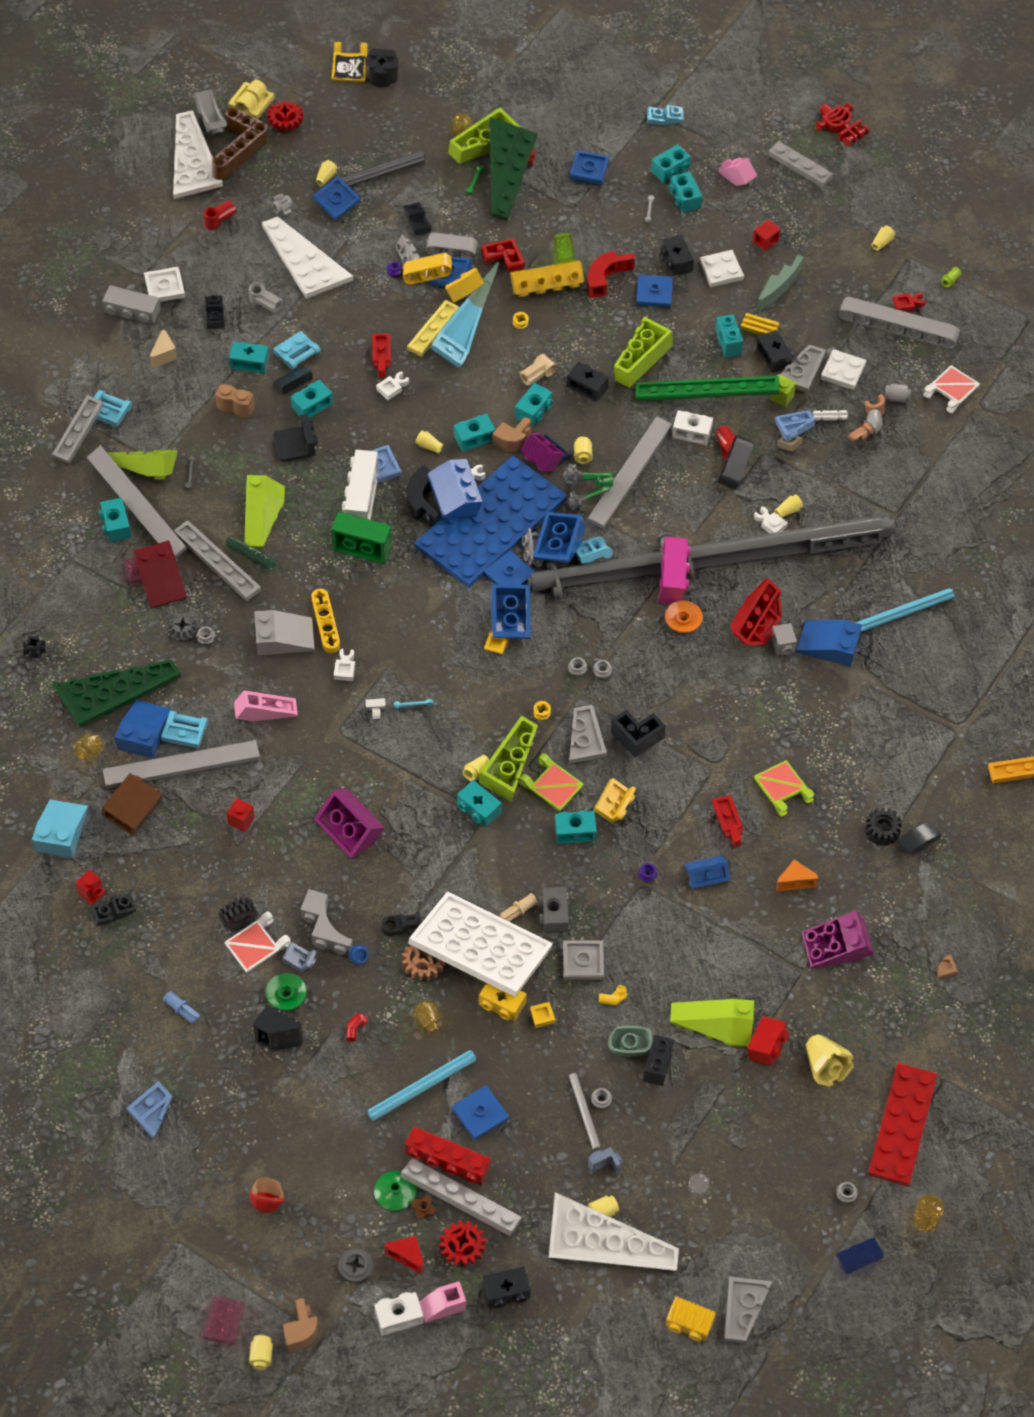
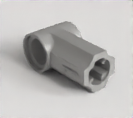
(262, 297)

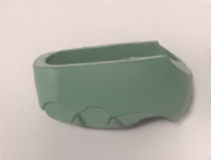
(630, 1041)

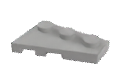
(805, 367)
(586, 736)
(743, 1306)

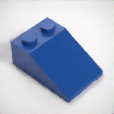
(559, 537)
(510, 611)
(830, 640)
(142, 729)

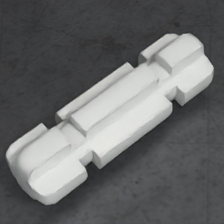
(830, 415)

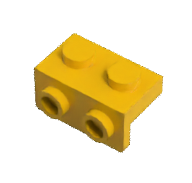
(614, 801)

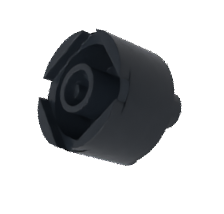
(381, 67)

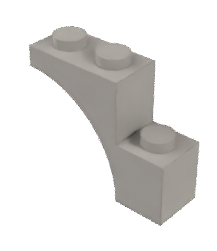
(210, 113)
(324, 934)

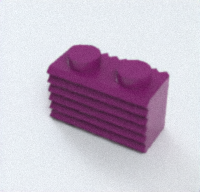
(542, 452)

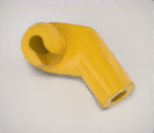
(615, 998)

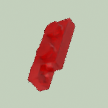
(381, 353)
(728, 819)

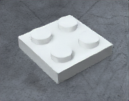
(721, 268)
(165, 284)
(843, 369)

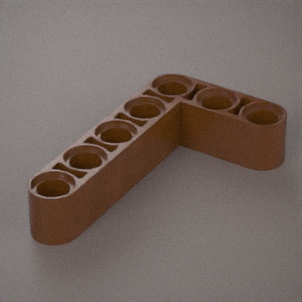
(251, 138)

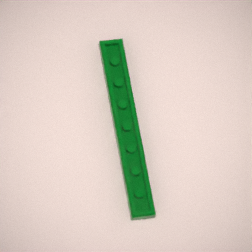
(707, 388)

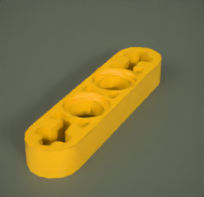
(325, 621)

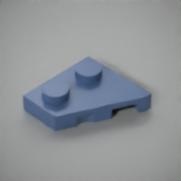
(794, 423)
(151, 1108)

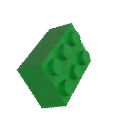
(361, 538)

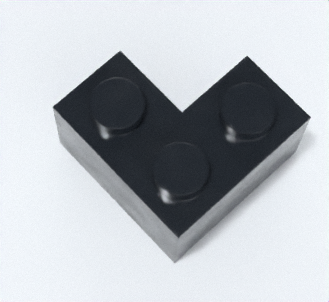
(637, 735)

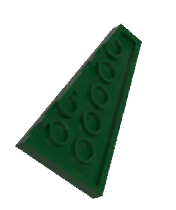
(509, 158)
(108, 691)

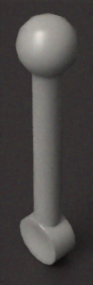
(650, 199)

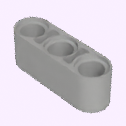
(451, 244)

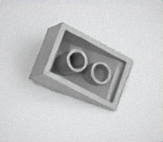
(283, 632)

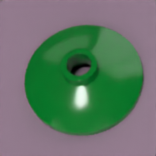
(284, 984)
(391, 1199)

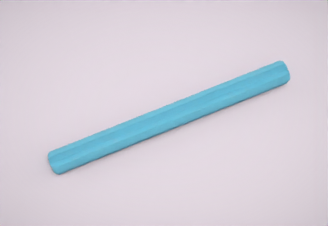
(906, 609)
(421, 1085)

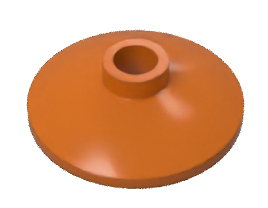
(683, 610)

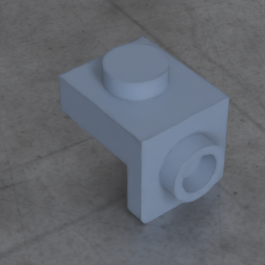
(299, 958)
(603, 1158)

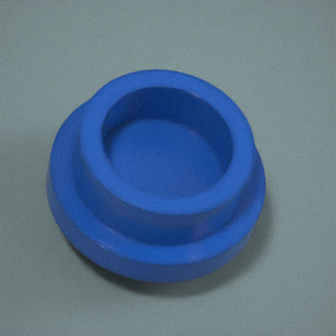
(358, 954)

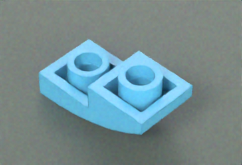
(665, 116)

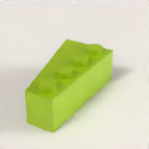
(476, 139)

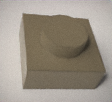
(789, 445)

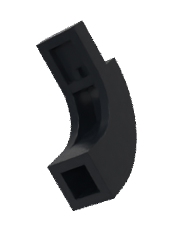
(417, 489)

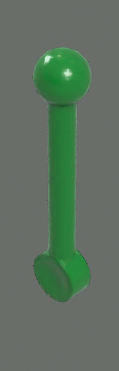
(470, 189)

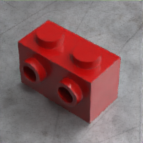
(767, 1041)

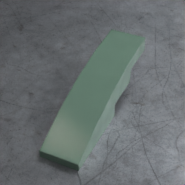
(779, 284)

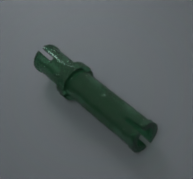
(257, 556)

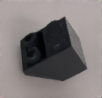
(277, 1030)

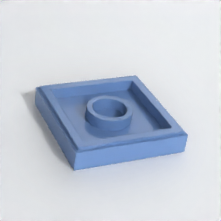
(387, 464)

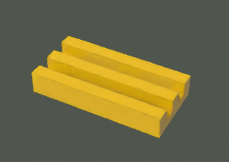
(759, 323)

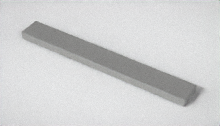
(630, 472)
(135, 500)
(183, 763)

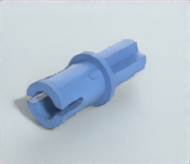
(181, 1007)

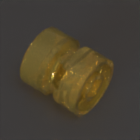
(928, 1213)

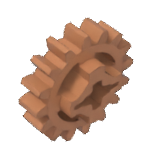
(421, 967)

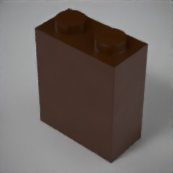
(131, 804)

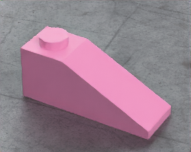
(260, 706)

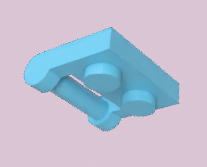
(294, 346)
(111, 414)
(588, 553)
(184, 734)

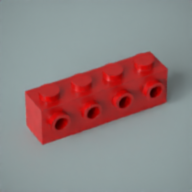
(447, 1156)

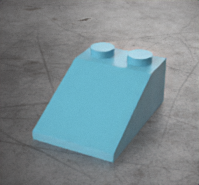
(59, 828)

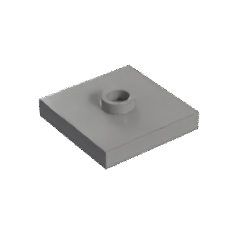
(583, 960)

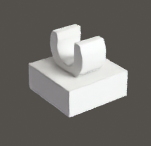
(375, 706)

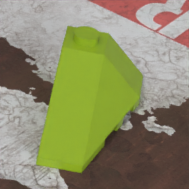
(155, 463)
(263, 504)
(719, 1019)

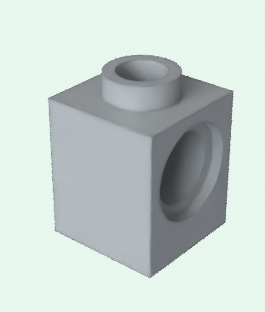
(784, 639)

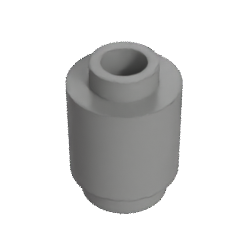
(897, 393)

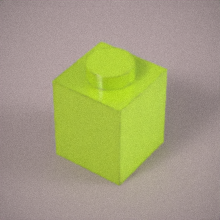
(786, 391)

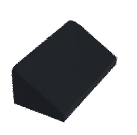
(293, 379)

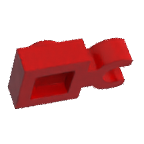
(907, 303)

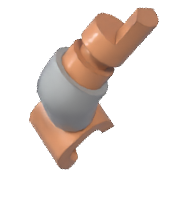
(874, 420)

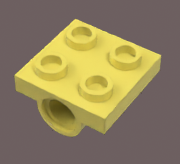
(252, 99)

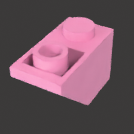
(738, 171)
(443, 1302)

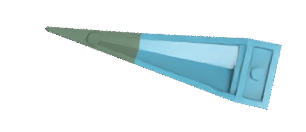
(457, 335)

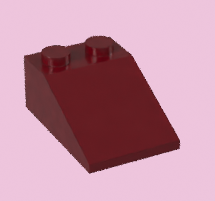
(159, 574)

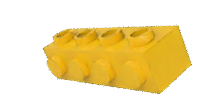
(546, 278)

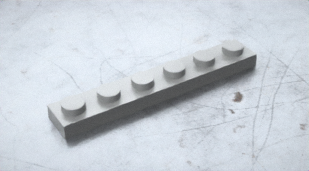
(217, 561)
(461, 1197)

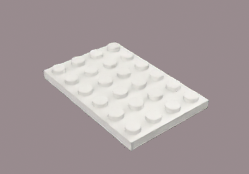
(480, 944)

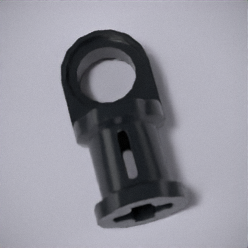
(402, 922)

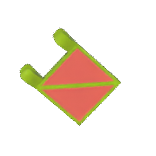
(554, 784)
(781, 784)

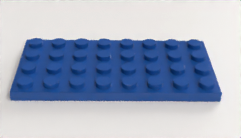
(511, 504)

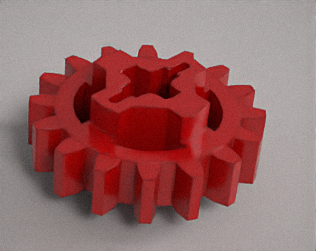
(285, 116)
(455, 1240)

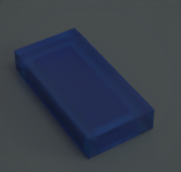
(859, 1255)

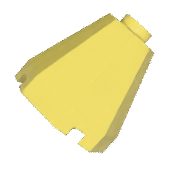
(828, 1060)

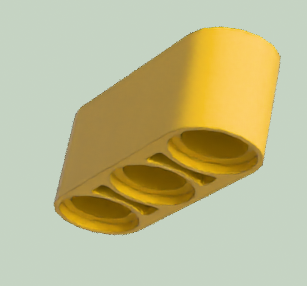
(427, 268)

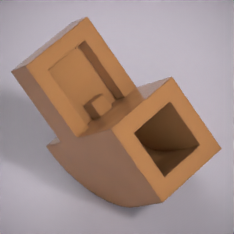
(510, 438)
(301, 1332)

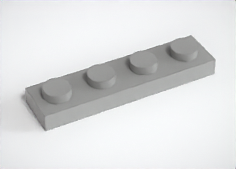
(800, 164)
(78, 429)

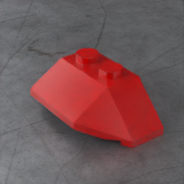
(758, 615)

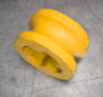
(523, 324)
(538, 707)

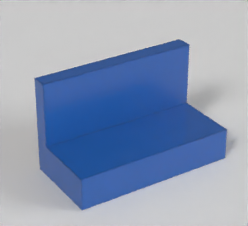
(707, 871)

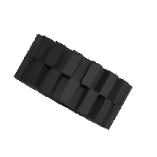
(883, 836)
(238, 914)

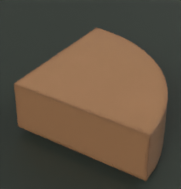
(946, 968)

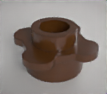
(427, 1211)

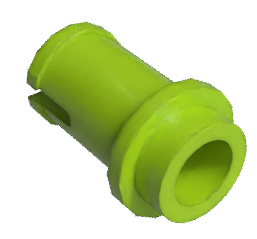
(949, 279)

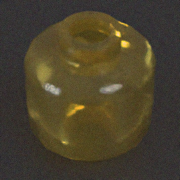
(461, 123)
(88, 747)
(427, 1016)

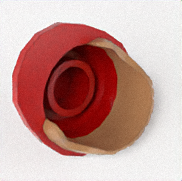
(266, 1195)

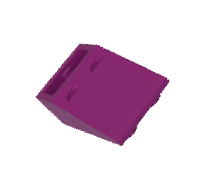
(838, 941)

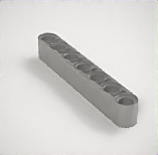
(899, 322)

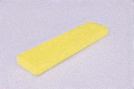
(426, 336)

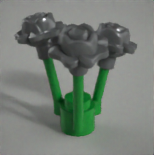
(573, 476)

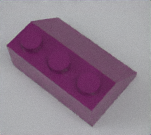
(348, 822)

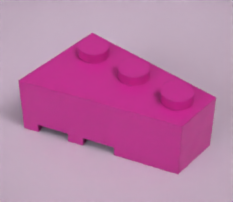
(674, 570)

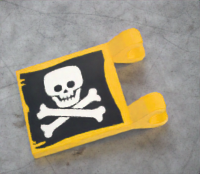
(349, 66)

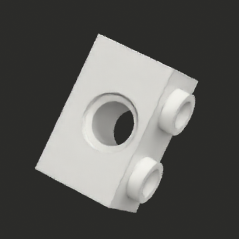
(692, 427)
(392, 1323)

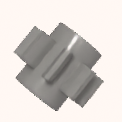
(282, 204)

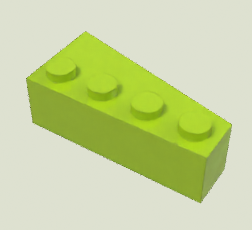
(643, 351)
(508, 761)

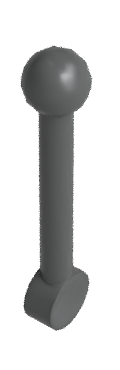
(188, 485)

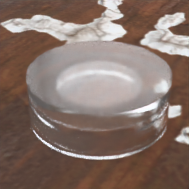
(698, 1184)

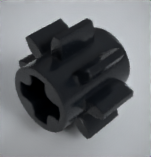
(34, 647)

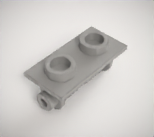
(406, 250)
(529, 542)

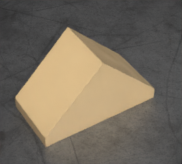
(163, 351)

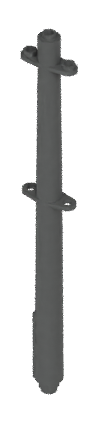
(808, 539)

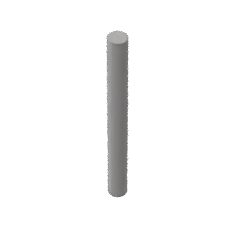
(584, 1111)

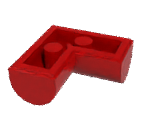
(504, 250)

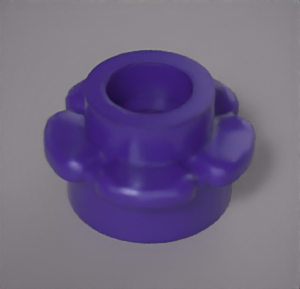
(394, 269)
(647, 867)

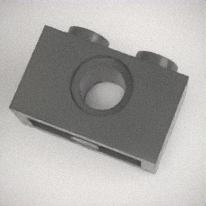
(556, 899)

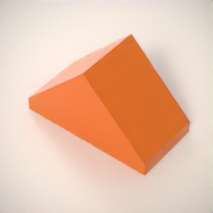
(796, 878)

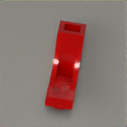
(605, 266)

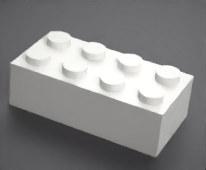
(362, 484)

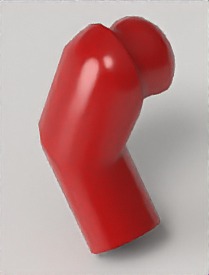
(353, 1024)

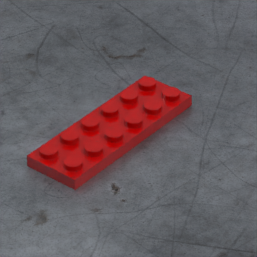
(902, 1124)

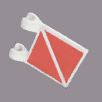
(952, 385)
(254, 944)

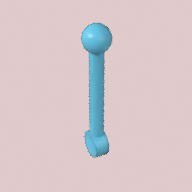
(429, 702)

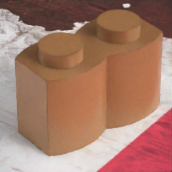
(233, 400)

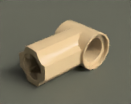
(542, 367)

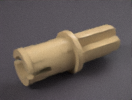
(519, 908)

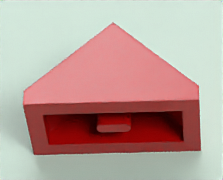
(406, 1252)

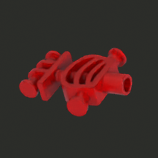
(835, 122)

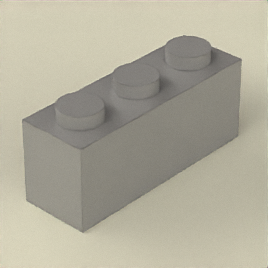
(131, 304)

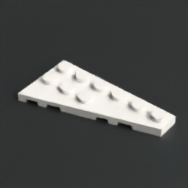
(192, 159)
(306, 263)
(594, 1237)

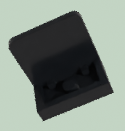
(296, 441)

